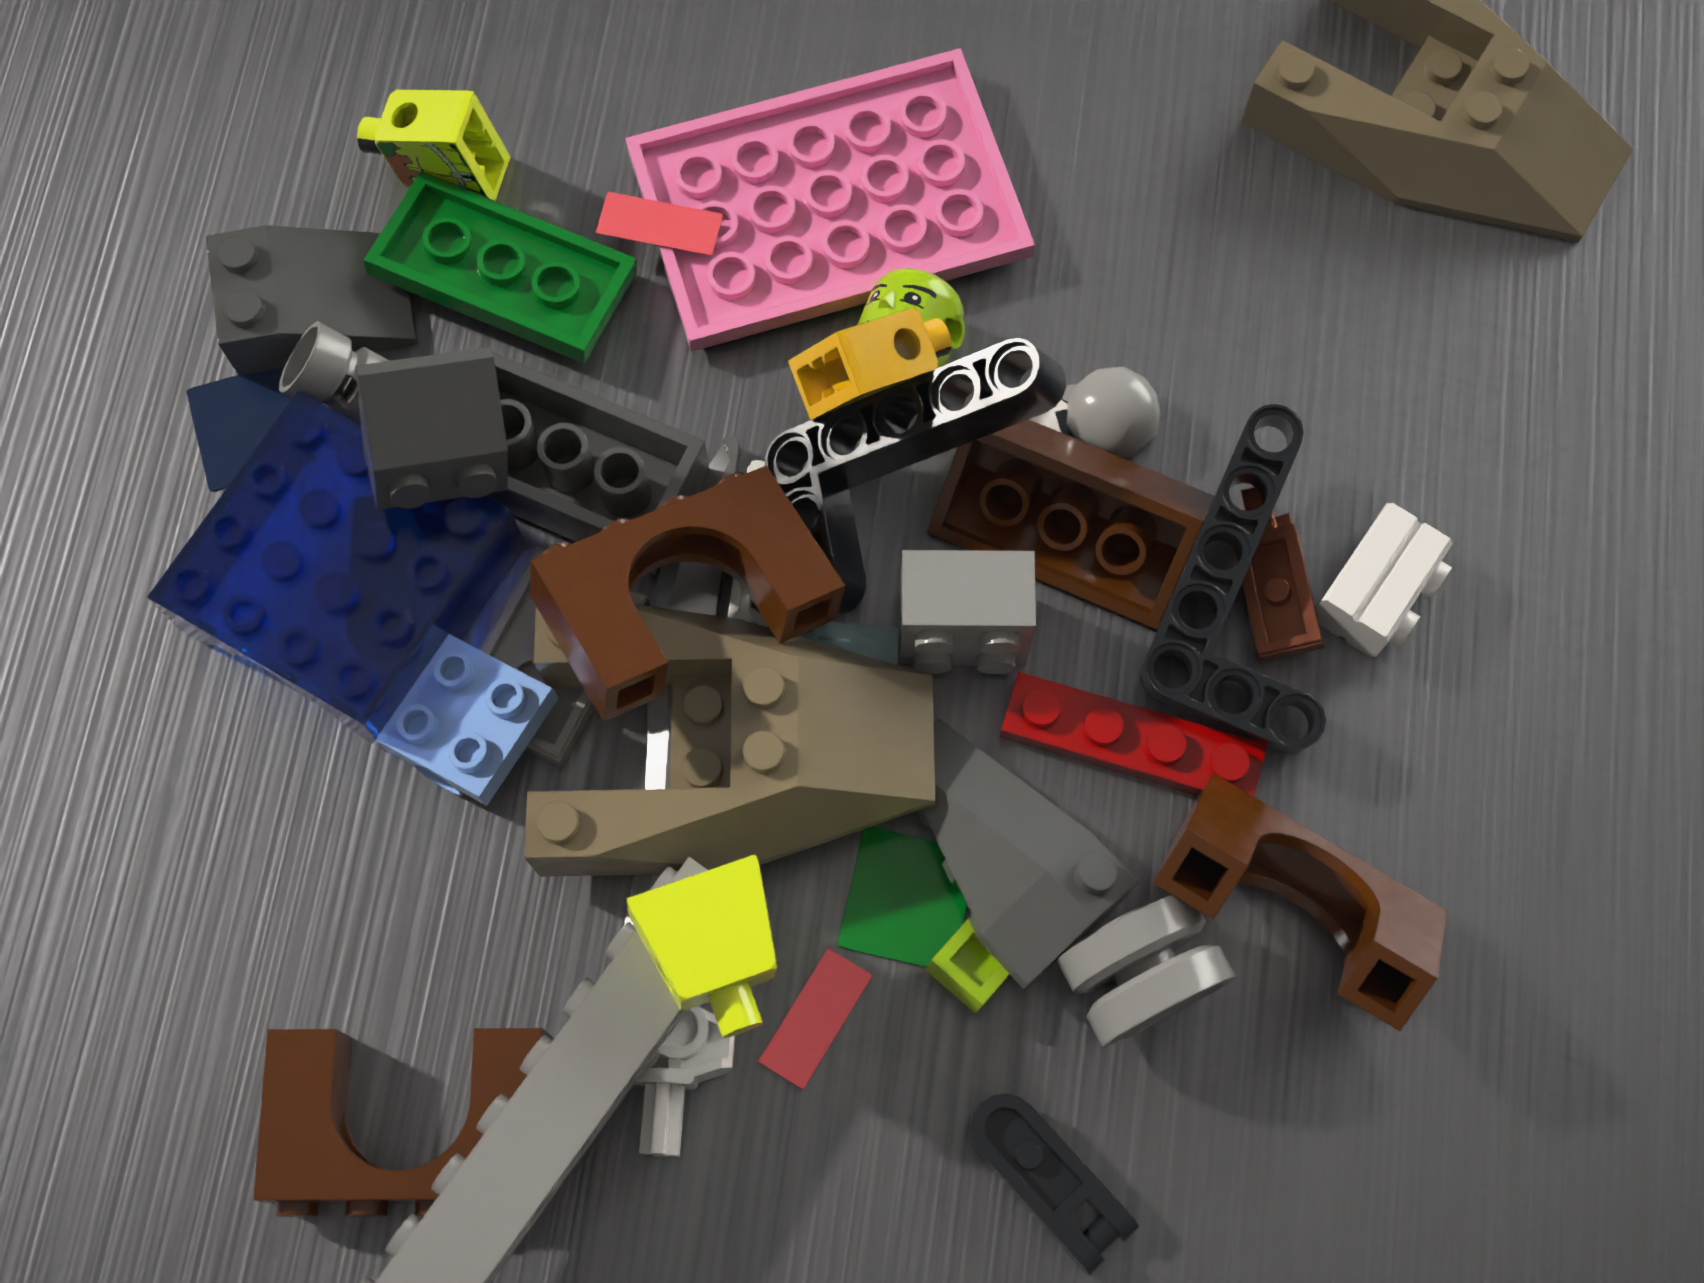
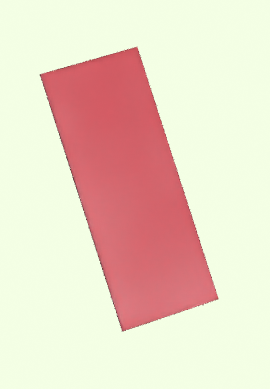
(659, 223)
(815, 1018)

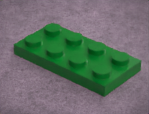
(501, 266)

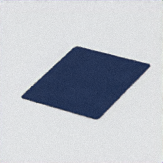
(233, 419)

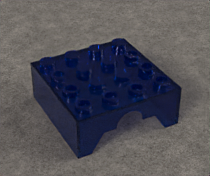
(324, 584)

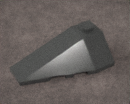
(1018, 860)

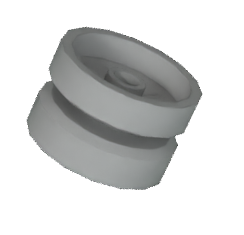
(1142, 961)

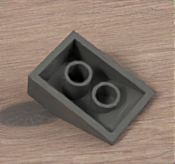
(283, 279)

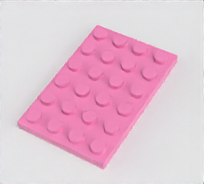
(832, 196)

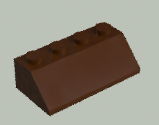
(1087, 514)

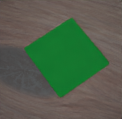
(900, 899)

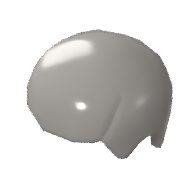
(1114, 411)

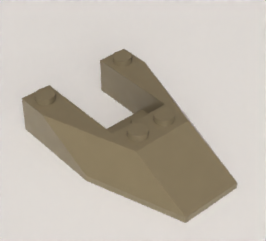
(1467, 132)
(764, 759)

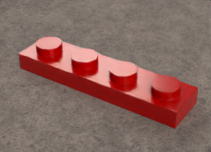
(1128, 737)

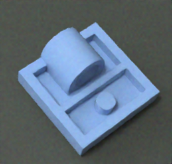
(467, 720)

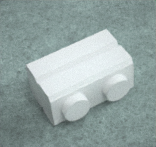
(1383, 580)

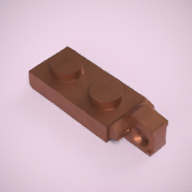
(1279, 590)

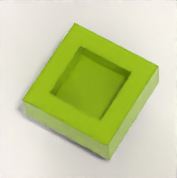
(967, 968)

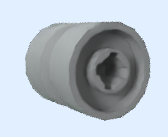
(320, 365)

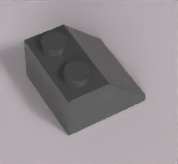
(432, 428)

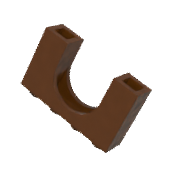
(735, 526)
(1382, 926)
(305, 1131)

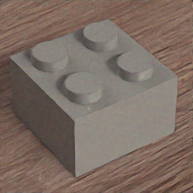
(966, 609)

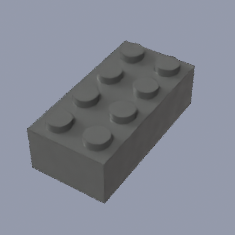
(587, 459)

